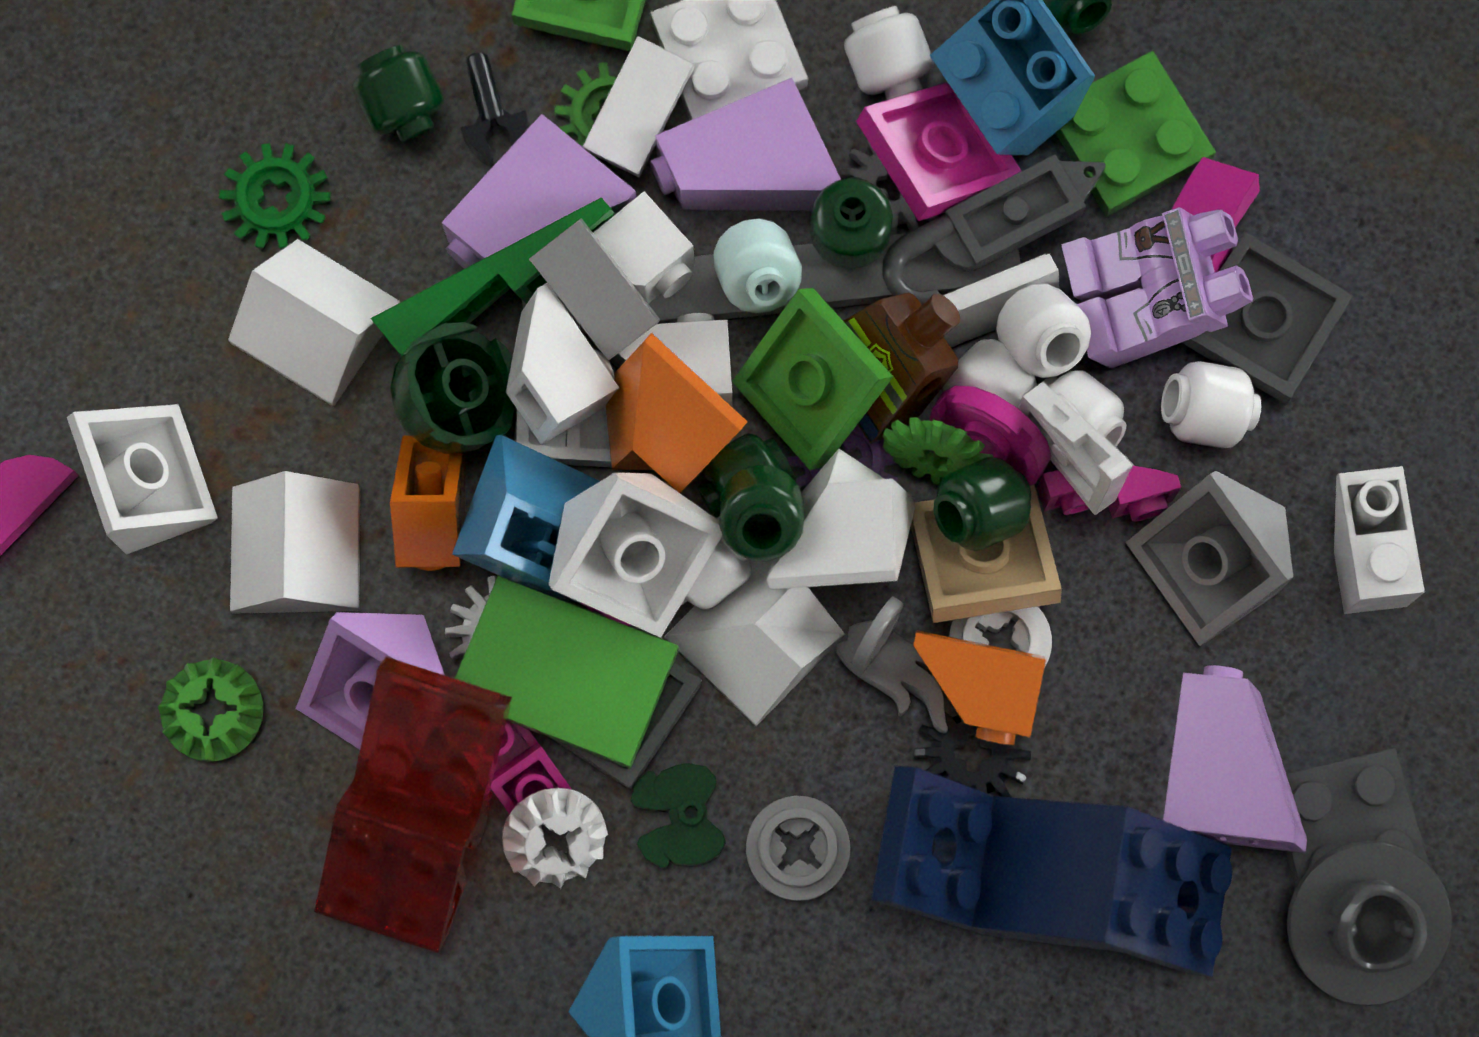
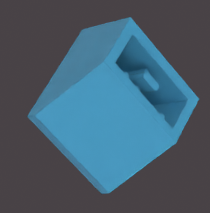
(1015, 74)
(519, 514)

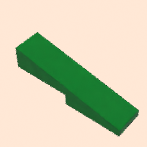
(481, 284)

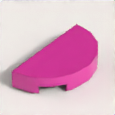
(26, 491)

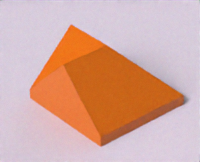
(666, 417)

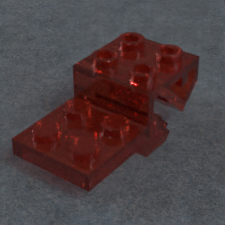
(413, 805)

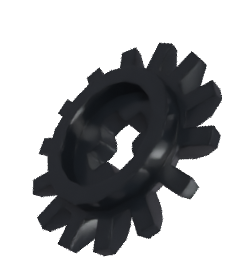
(991, 771)

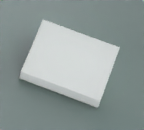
(309, 320)
(142, 473)
(295, 545)

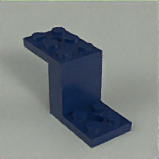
(1053, 871)

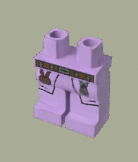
(1155, 283)

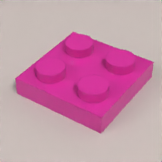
(933, 149)

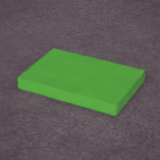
(568, 670)

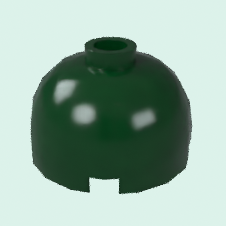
(453, 389)

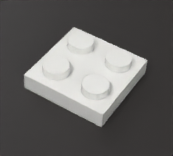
(733, 47)

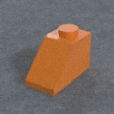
(427, 506)
(985, 683)

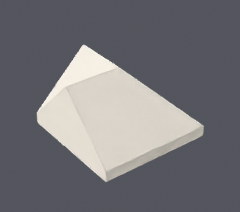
(850, 531)
(632, 549)
(757, 642)

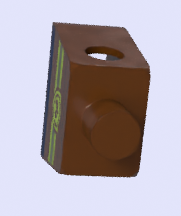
(913, 349)

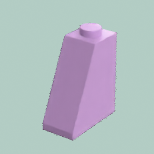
(746, 156)
(528, 189)
(1228, 766)

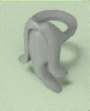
(892, 663)

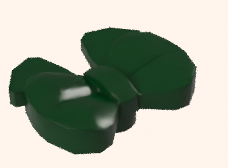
(691, 836)

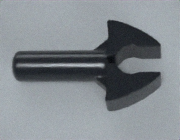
(489, 109)

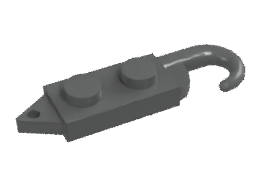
(996, 220)

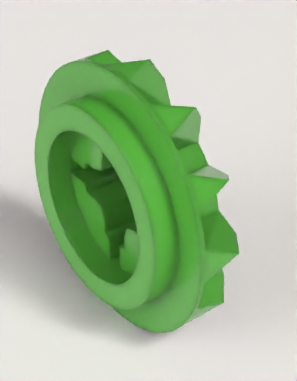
(229, 731)

